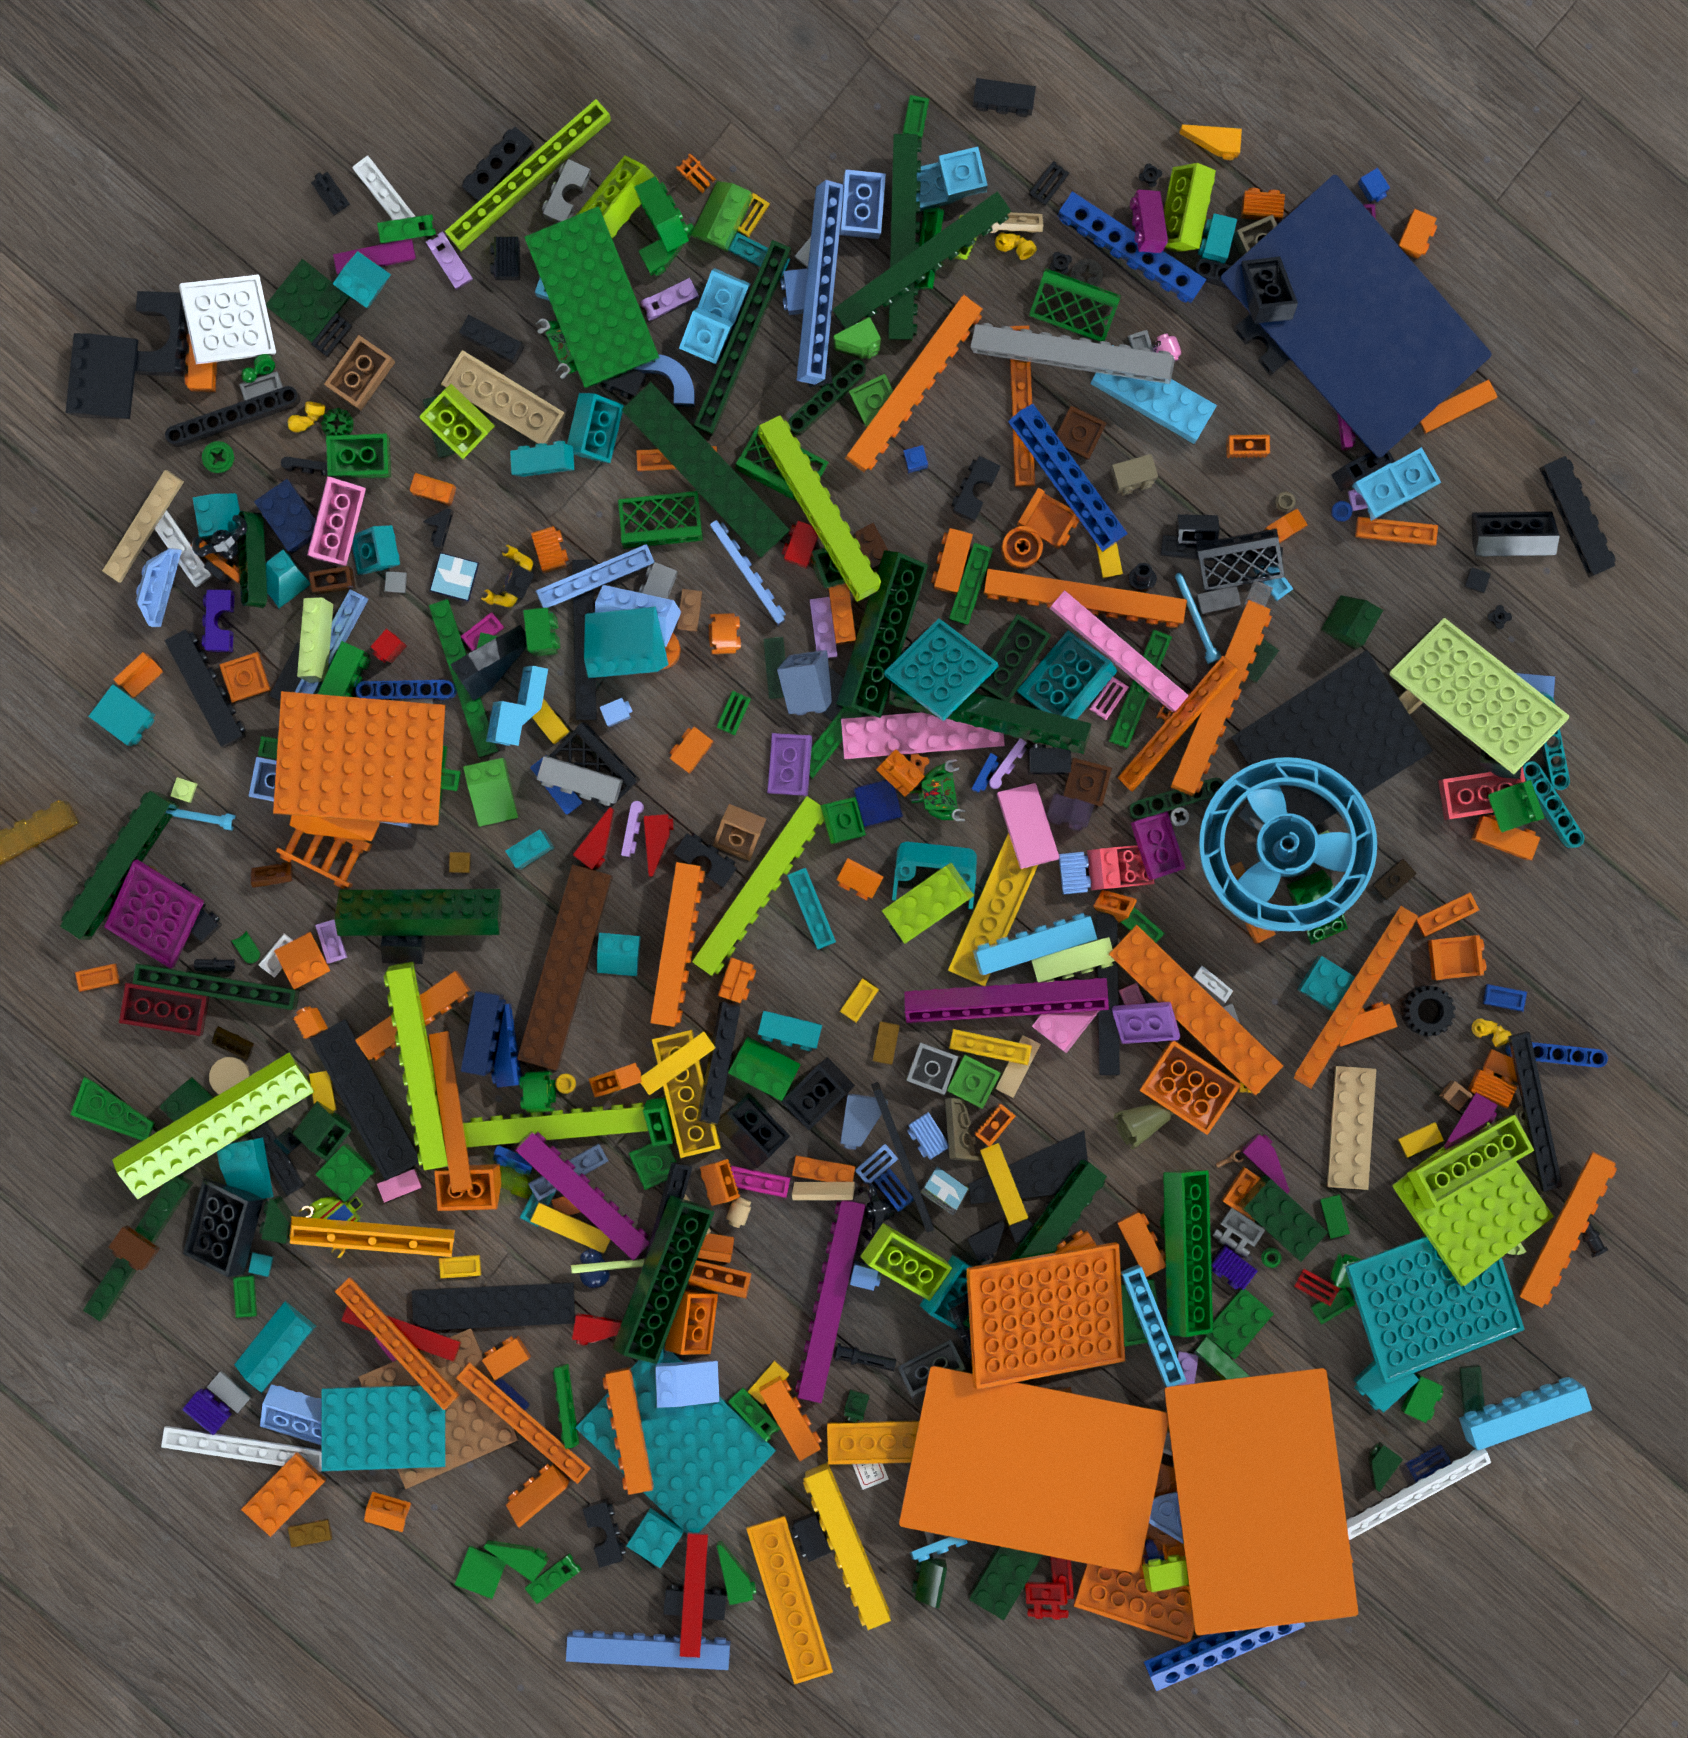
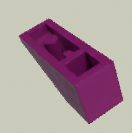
(1473, 1120)
(1265, 1158)

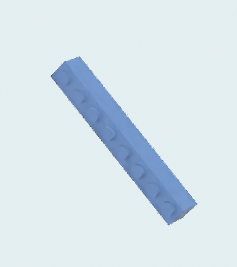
(644, 1650)

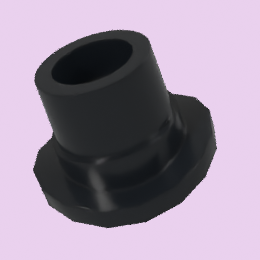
(1142, 577)

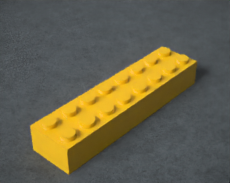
(847, 1545)

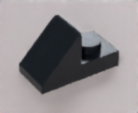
(442, 522)

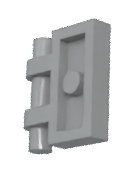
(1242, 1227)

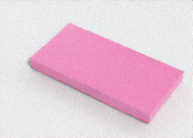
(1028, 826)

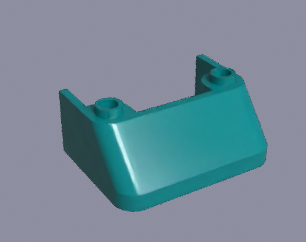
(934, 856)

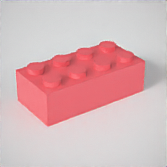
(1469, 794)

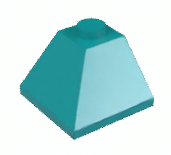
(284, 579)

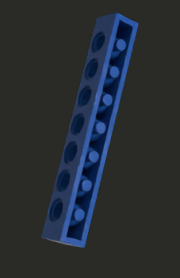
(1076, 204)
(1067, 477)
(1209, 1652)

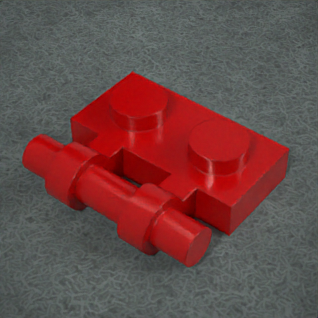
(1046, 1594)

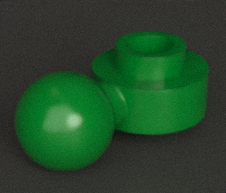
(263, 365)

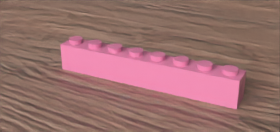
(1119, 651)

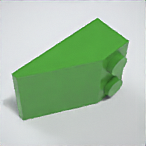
(491, 791)

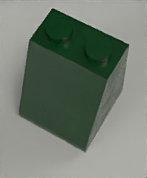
(1352, 621)

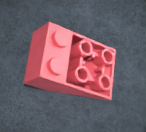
(1116, 868)

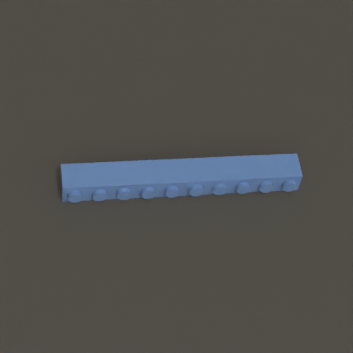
(820, 282)

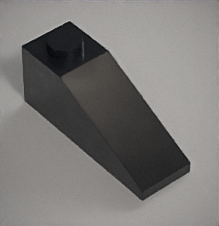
(1360, 468)

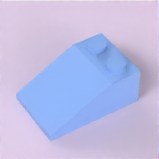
(687, 1383)

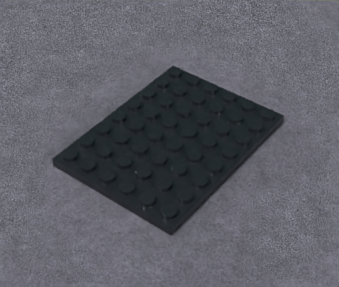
(1342, 722)

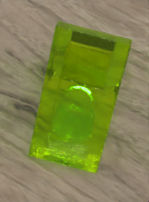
(515, 1182)

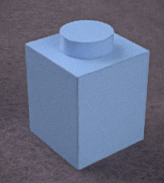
(616, 712)

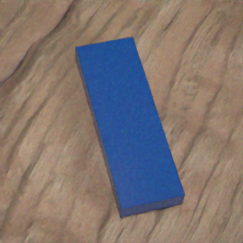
(566, 801)

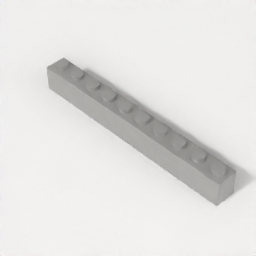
(1073, 354)

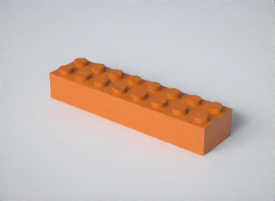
(676, 944)

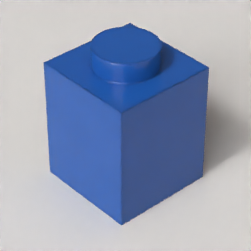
(1374, 186)
(915, 459)

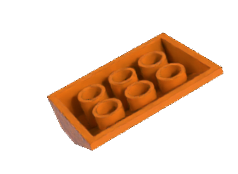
(1190, 1086)

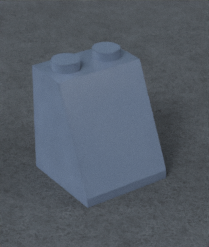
(806, 682)
(859, 1119)

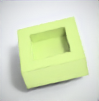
(183, 790)

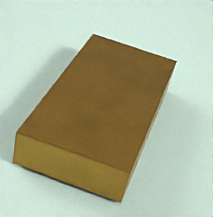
(886, 1042)

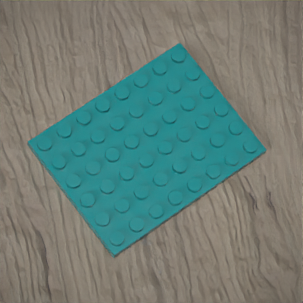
(1420, 1311)
(694, 1451)

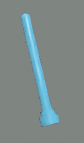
(1212, 654)
(225, 820)

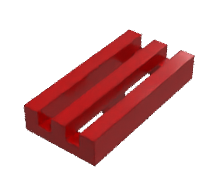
(1332, 1295)

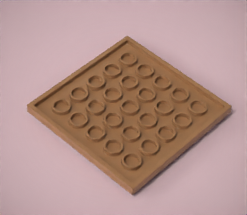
(469, 1423)

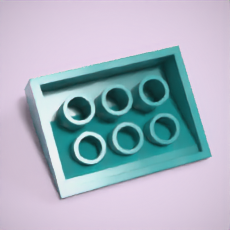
(623, 642)
(1067, 678)

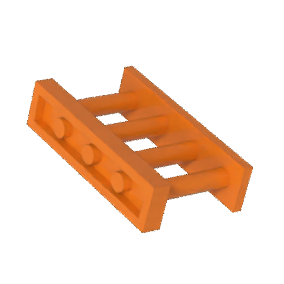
(358, 847)

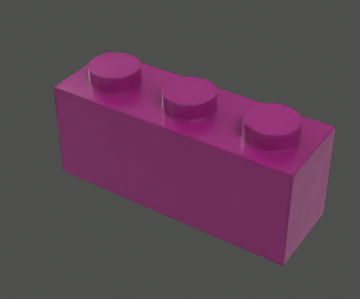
(1149, 221)

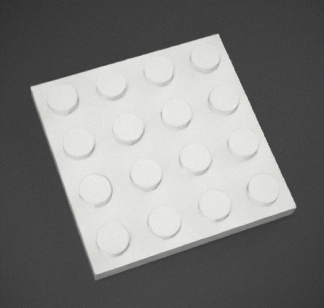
(227, 319)

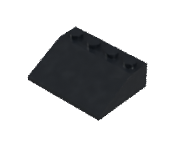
(101, 376)
(223, 1227)

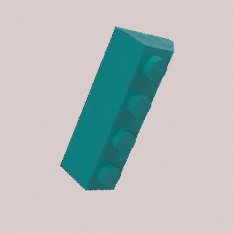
(274, 1346)

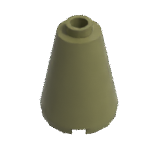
(1141, 1122)

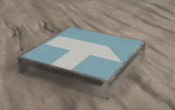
(944, 1190)

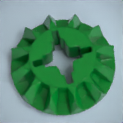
(343, 416)
(209, 460)

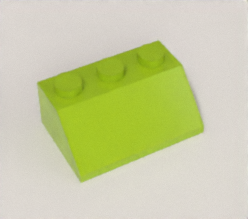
(456, 421)

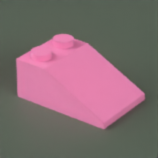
(1064, 1028)

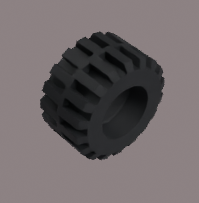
(1444, 1016)

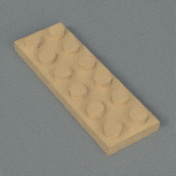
(504, 398)
(1351, 1127)

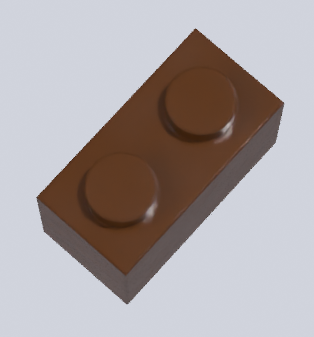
(332, 580)
(133, 1248)

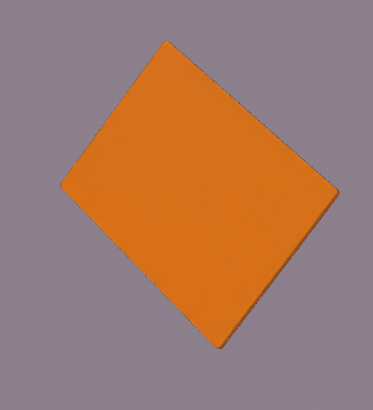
(1034, 1470)
(1261, 1501)

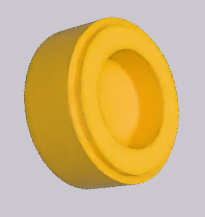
(565, 1083)

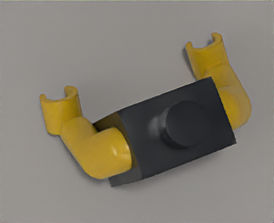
(516, 581)

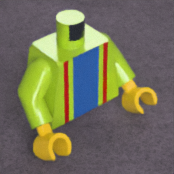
(334, 1209)

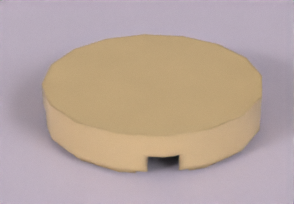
(227, 1073)

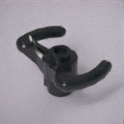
(222, 541)
(876, 1209)

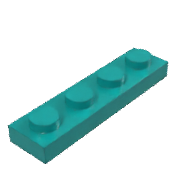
(811, 908)

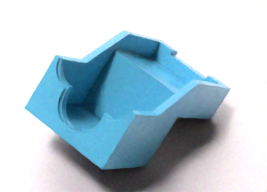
(951, 179)
(715, 316)
(1397, 483)
(508, 718)

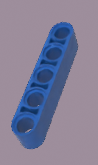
(416, 689)
(1566, 1053)

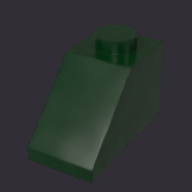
(1382, 1464)

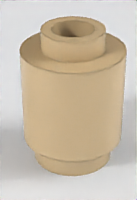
(738, 1212)

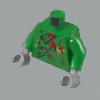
(559, 346)
(939, 793)

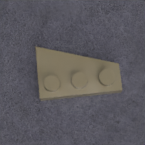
(959, 1136)

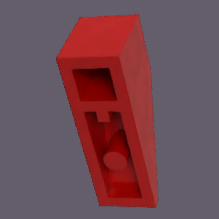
(657, 836)
(595, 844)
(594, 1328)

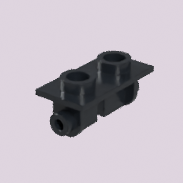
(330, 192)

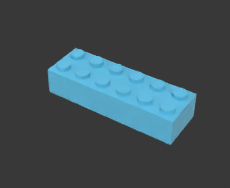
(1166, 404)
(1525, 1413)

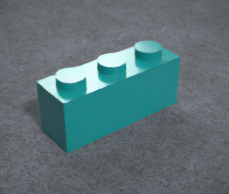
(542, 459)
(789, 1030)

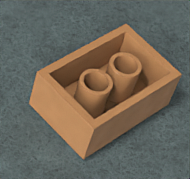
(359, 373)

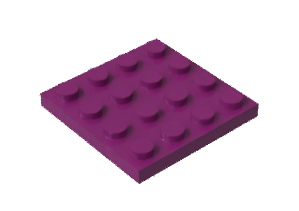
(154, 913)

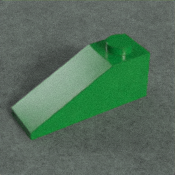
(658, 258)
(521, 1558)
(736, 1579)

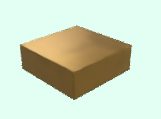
(459, 862)

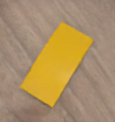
(550, 723)

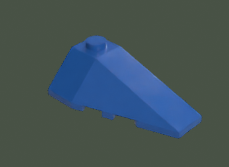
(507, 1067)

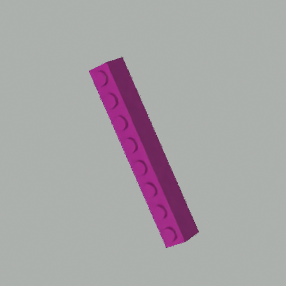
(582, 1195)

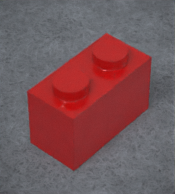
(801, 544)
(388, 646)

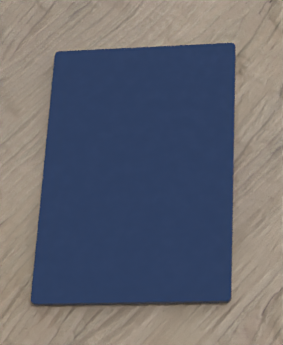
(1365, 318)

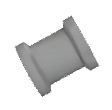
(1185, 815)

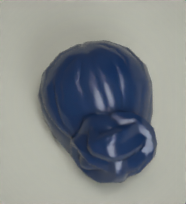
(595, 1278)

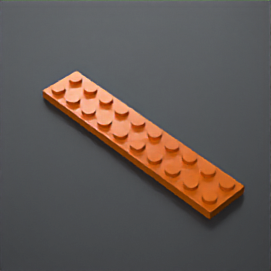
(1196, 1010)

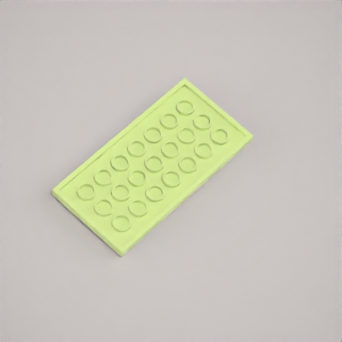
(1479, 695)

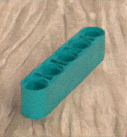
(1549, 752)
(1559, 810)

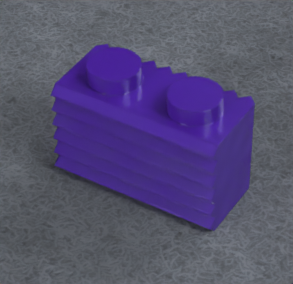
(1232, 1267)
(207, 1411)

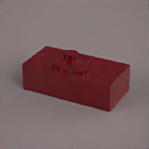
(163, 1009)

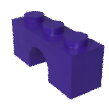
(216, 604)

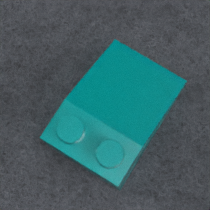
(246, 1167)

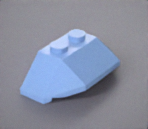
(156, 585)

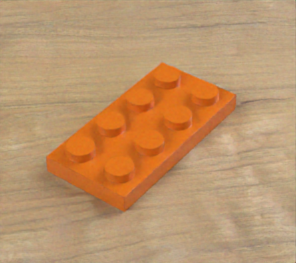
(283, 1494)

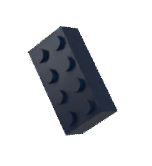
(482, 1033)

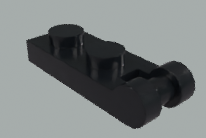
(307, 466)

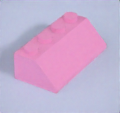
(336, 522)

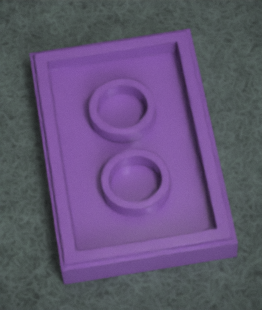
(789, 764)
(1146, 1022)

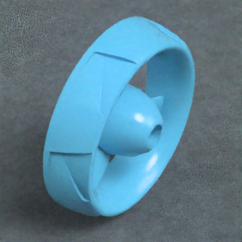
(1336, 851)

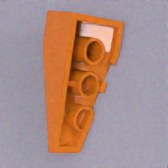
(336, 827)

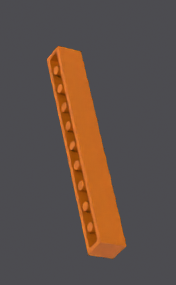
(914, 383)
(1094, 598)
(1212, 718)
(1355, 997)

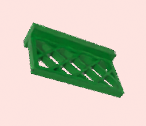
(1080, 288)
(768, 477)
(665, 535)

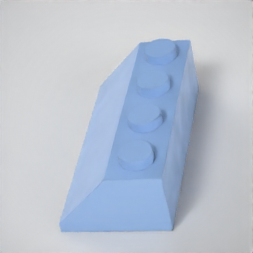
(620, 599)
(292, 1414)

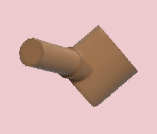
(1230, 1159)

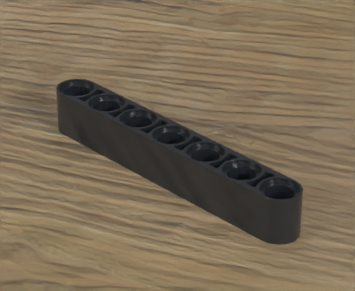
(223, 416)

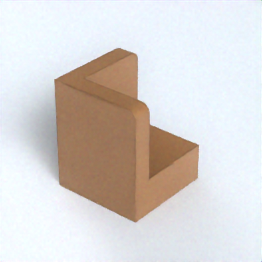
(1455, 1095)

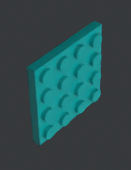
(941, 669)

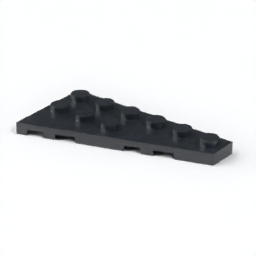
(1037, 1173)

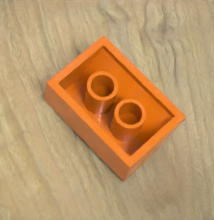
(483, 1196)
(693, 1324)
(536, 1493)

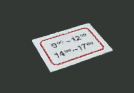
(870, 1474)

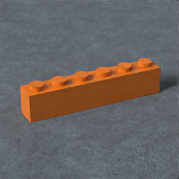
(433, 1001)
(629, 1431)

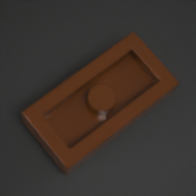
(271, 874)

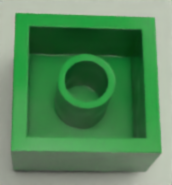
(346, 1172)

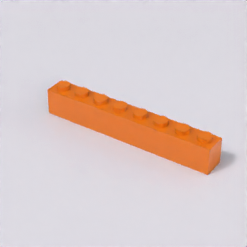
(1567, 1229)

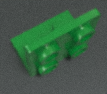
(1515, 806)

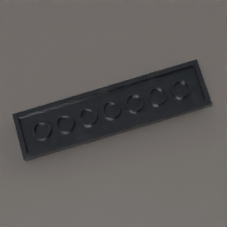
(365, 1099)
(494, 1306)

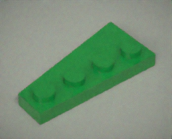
(107, 1110)

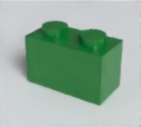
(659, 1121)
(1422, 1399)

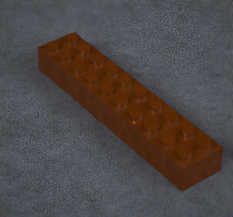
(565, 967)

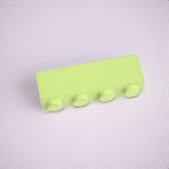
(315, 639)
(1073, 959)

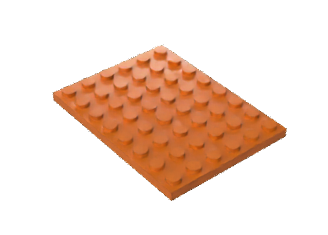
(359, 758)
(1045, 1315)
(1124, 1594)

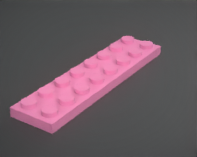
(912, 734)

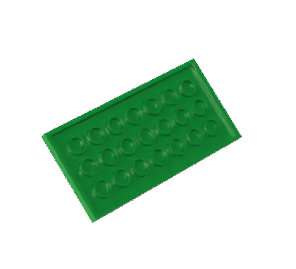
(592, 297)

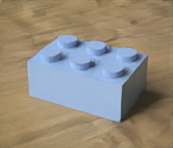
(862, 204)

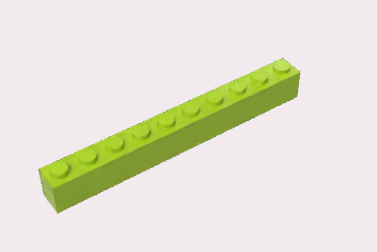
(528, 175)
(818, 508)
(759, 886)
(556, 1125)

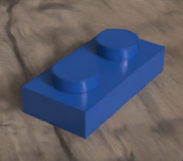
(989, 766)
(512, 1159)

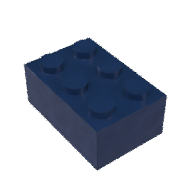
(288, 515)

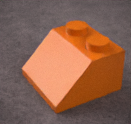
(859, 878)
(302, 960)

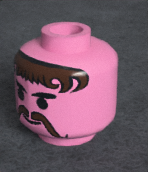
(1169, 344)

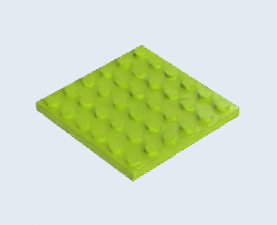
(1481, 1221)

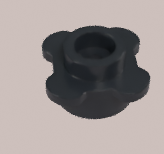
(1149, 169)
(1066, 259)
(1493, 617)

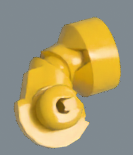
(1007, 242)
(300, 423)
(1483, 1028)

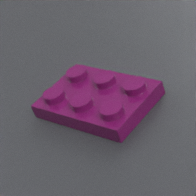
(1158, 845)

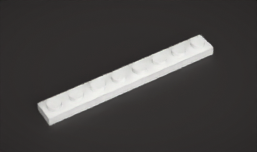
(237, 1447)
(1421, 1490)

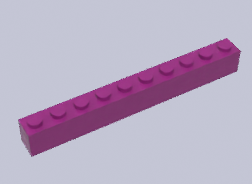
(1006, 1000)
(831, 1300)

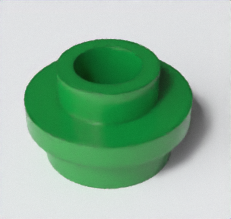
(1277, 1257)

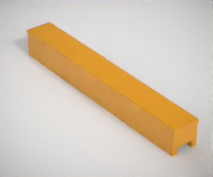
(371, 1236)

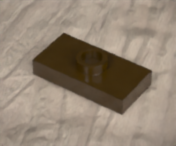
(1394, 879)
(232, 1043)

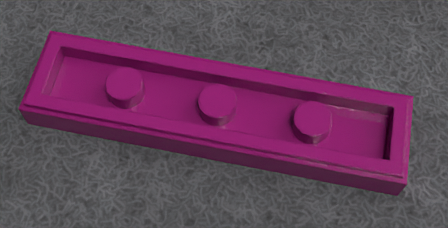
(381, 254)

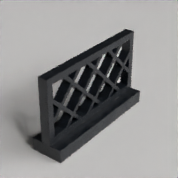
(1241, 544)
(604, 752)

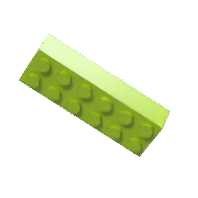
(1470, 1161)

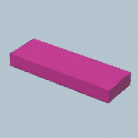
(761, 1181)

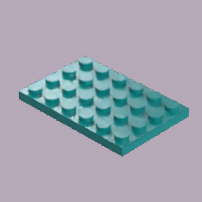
(381, 1428)

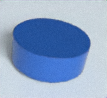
(1341, 511)

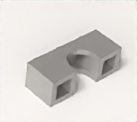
(571, 177)

